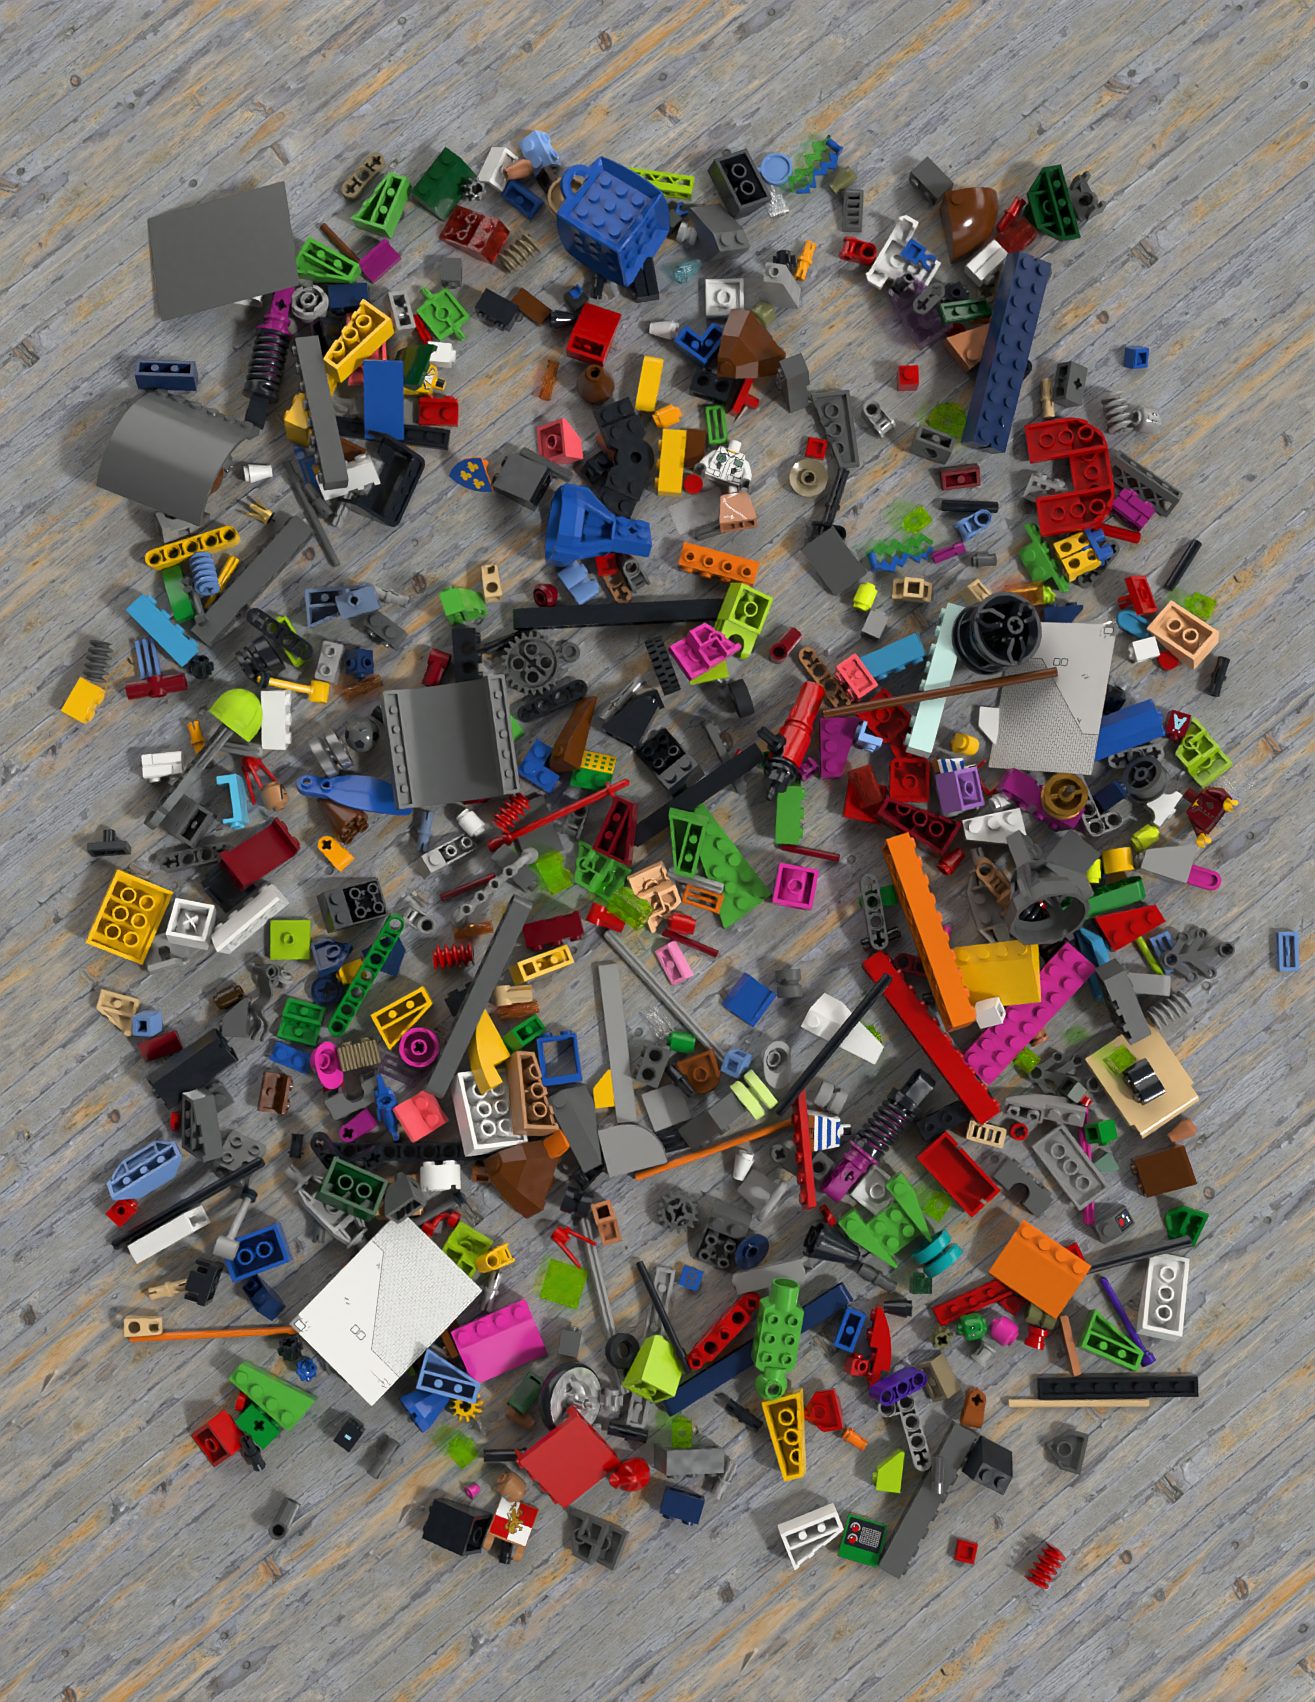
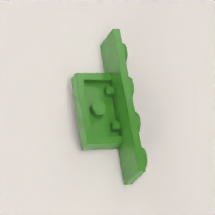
(1039, 561)

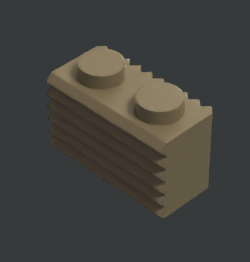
(359, 1054)

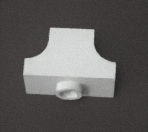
(1162, 808)

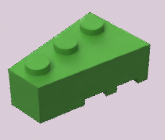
(325, 265)
(462, 605)
(789, 814)
(687, 840)

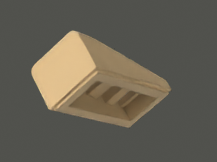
(970, 1128)

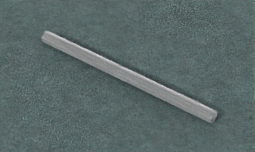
(663, 994)
(602, 1296)

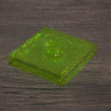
(563, 1283)

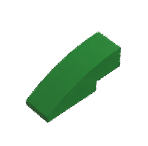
(179, 600)

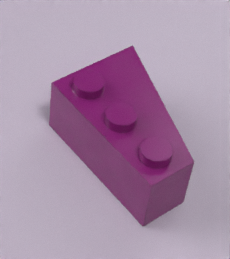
(834, 745)

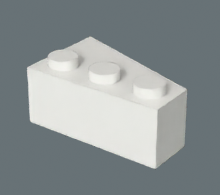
(360, 473)
(276, 718)
(992, 827)
(809, 1532)

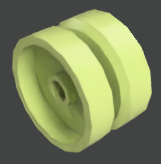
(754, 1094)

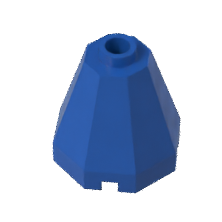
(423, 1407)

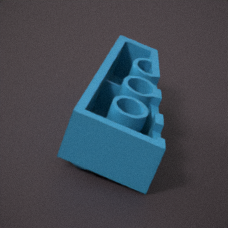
(159, 626)
(895, 657)

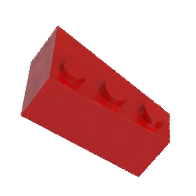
(1126, 926)

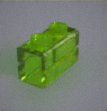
(553, 871)
(630, 908)

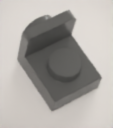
(222, 1096)

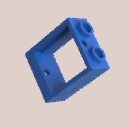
(565, 1035)

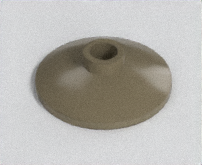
(812, 469)

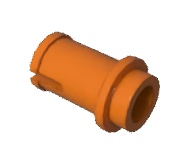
(854, 1438)

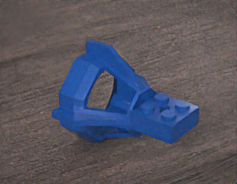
(581, 516)

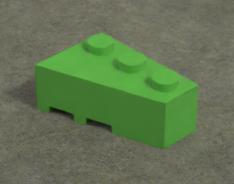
(385, 206)
(1107, 1343)

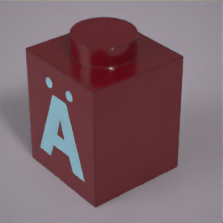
(1176, 725)

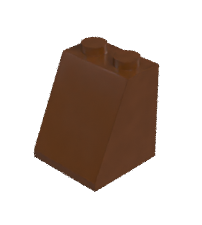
(1162, 1170)

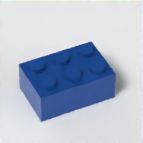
(259, 1252)

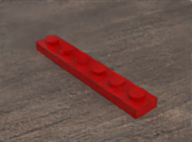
(803, 1156)

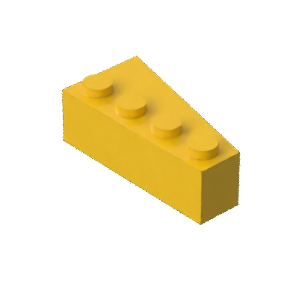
(358, 341)
(296, 417)

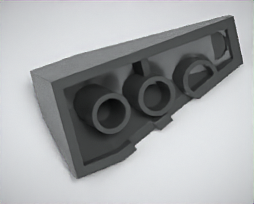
(577, 1119)

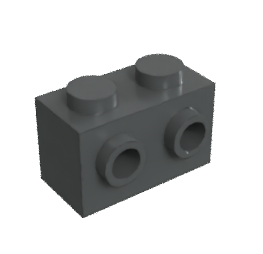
(385, 629)

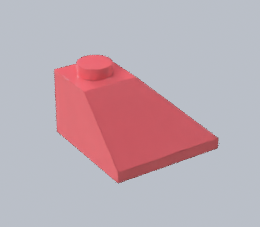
(559, 442)

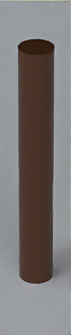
(339, 243)

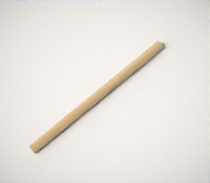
(1028, 1403)

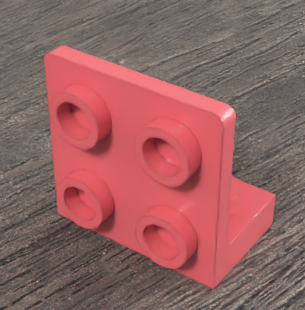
(855, 678)
(420, 1115)

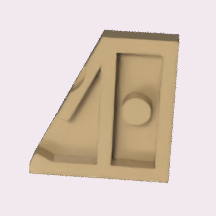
(118, 1009)

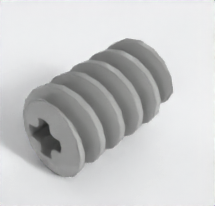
(1115, 413)
(1170, 1008)

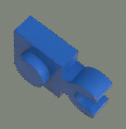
(915, 253)

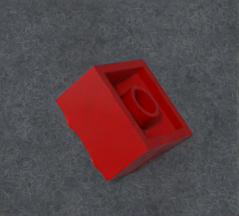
(218, 1438)

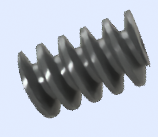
(97, 659)

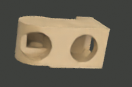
(491, 583)
(142, 1325)

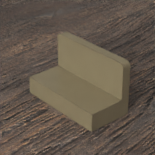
(940, 1378)

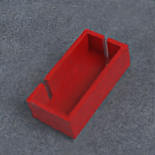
(957, 1173)

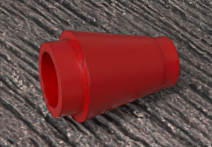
(950, 862)

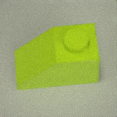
(889, 1473)

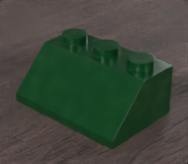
(441, 184)
(351, 1189)

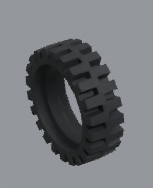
(662, 665)

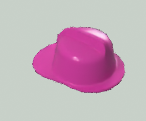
(326, 1064)

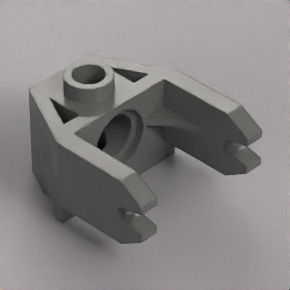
(1079, 191)

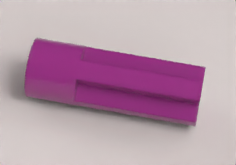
(948, 552)

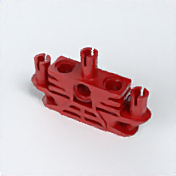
(723, 1330)

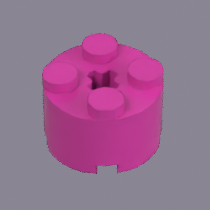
(409, 1044)

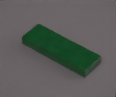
(964, 310)

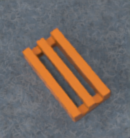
(718, 903)

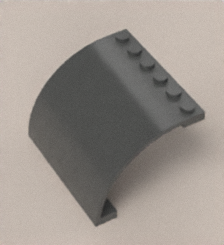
(170, 454)
(450, 742)

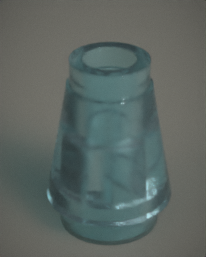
(686, 271)

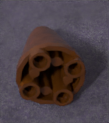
(595, 385)
(342, 820)

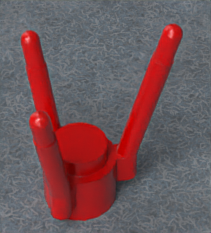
(251, 766)
(561, 1238)

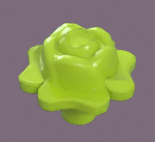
(1048, 595)

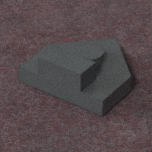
(1069, 1450)

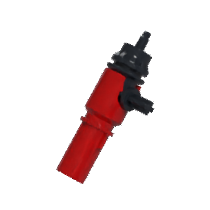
(792, 740)

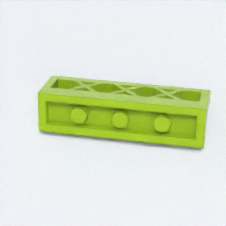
(672, 189)

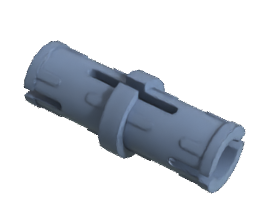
(424, 831)

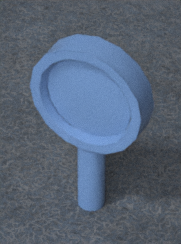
(776, 169)

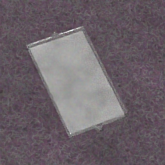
(696, 510)

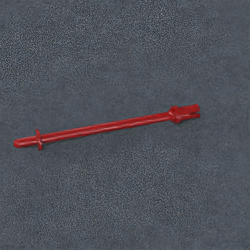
(506, 838)

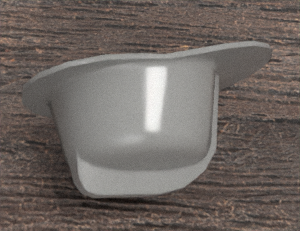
(776, 1064)

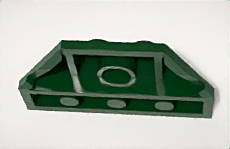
(1052, 205)

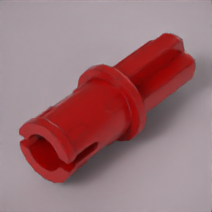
(1010, 214)

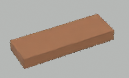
(1069, 1344)

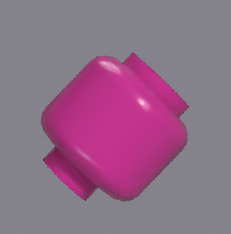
(1003, 1331)

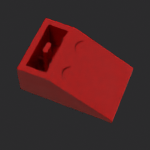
(593, 335)

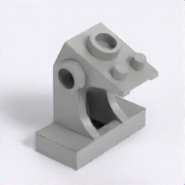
(173, 530)

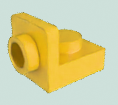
(348, 971)

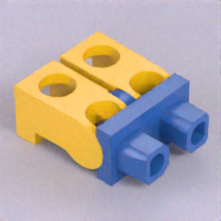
(1082, 553)

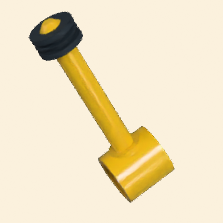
(316, 691)

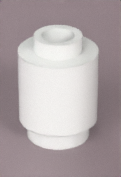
(471, 823)

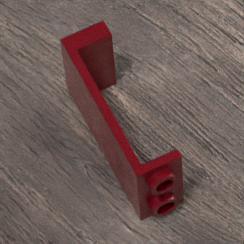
(259, 854)

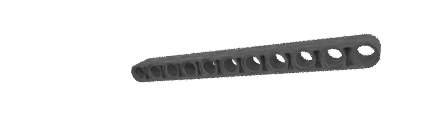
(477, 996)

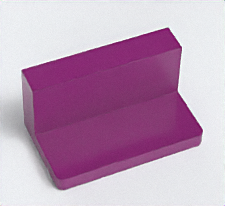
(379, 261)

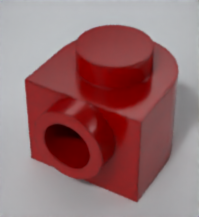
(856, 1364)

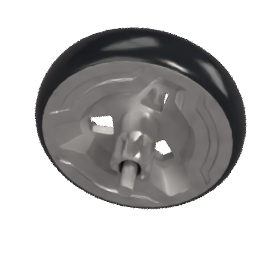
(583, 1394)

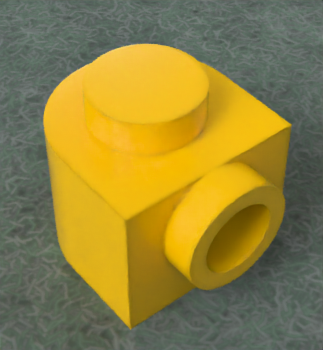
(964, 744)

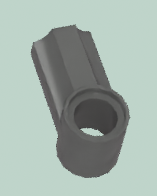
(284, 1517)

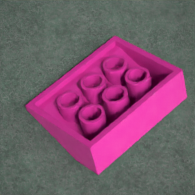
(498, 1341)

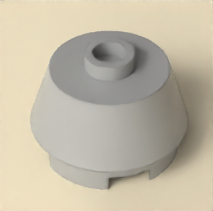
(309, 303)

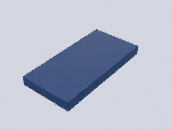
(384, 397)

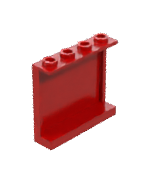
(569, 1459)

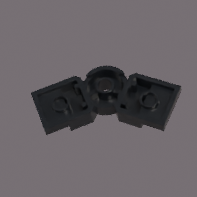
(624, 435)

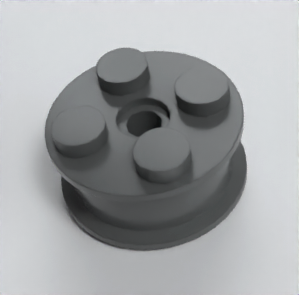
(1146, 779)

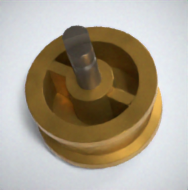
(1064, 796)

